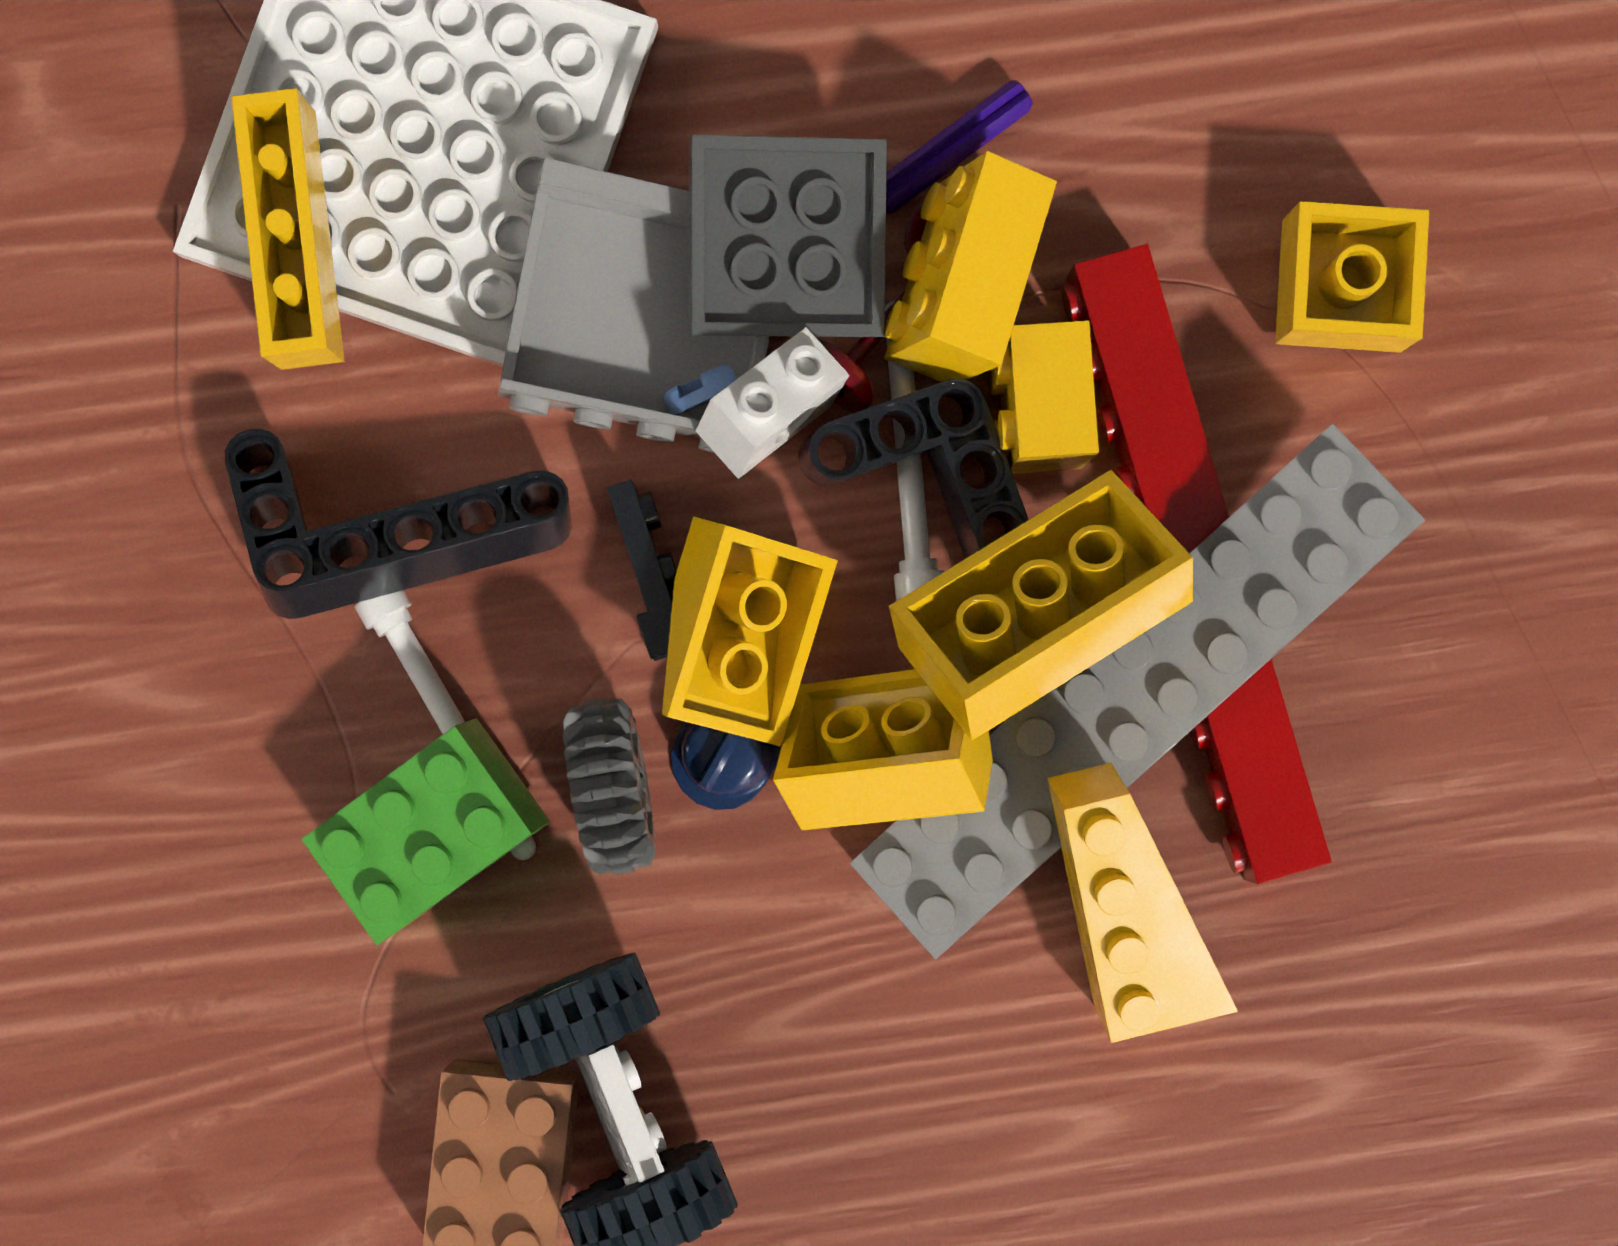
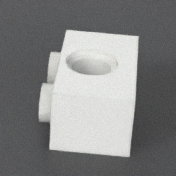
(771, 402)

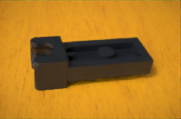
(654, 572)

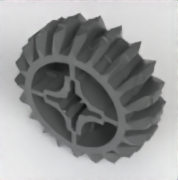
(609, 786)

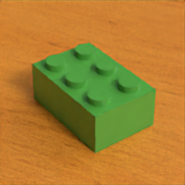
(425, 830)

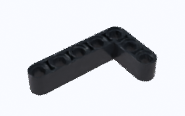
(945, 449)
(381, 534)

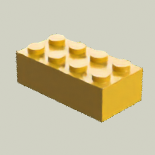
(1042, 603)

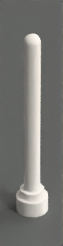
(917, 566)
(390, 618)

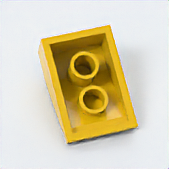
(741, 630)

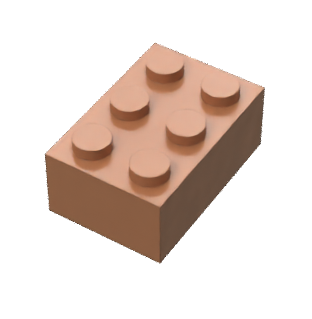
(500, 1157)

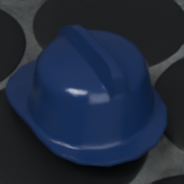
(720, 766)

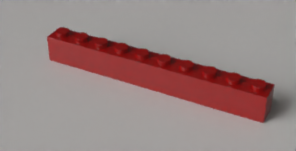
(1171, 471)

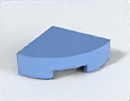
(699, 391)

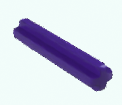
(955, 143)

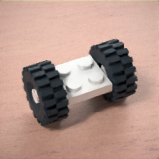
(651, 1195)

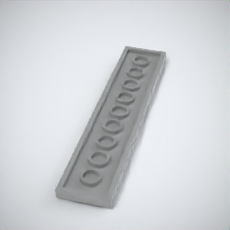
(1252, 594)

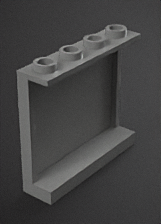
(608, 306)

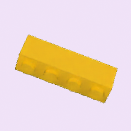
(287, 229)

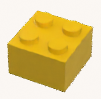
(1352, 277)
(1047, 398)

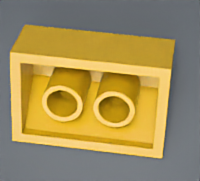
(878, 754)

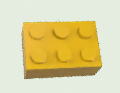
(969, 269)

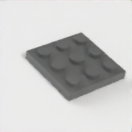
(786, 236)

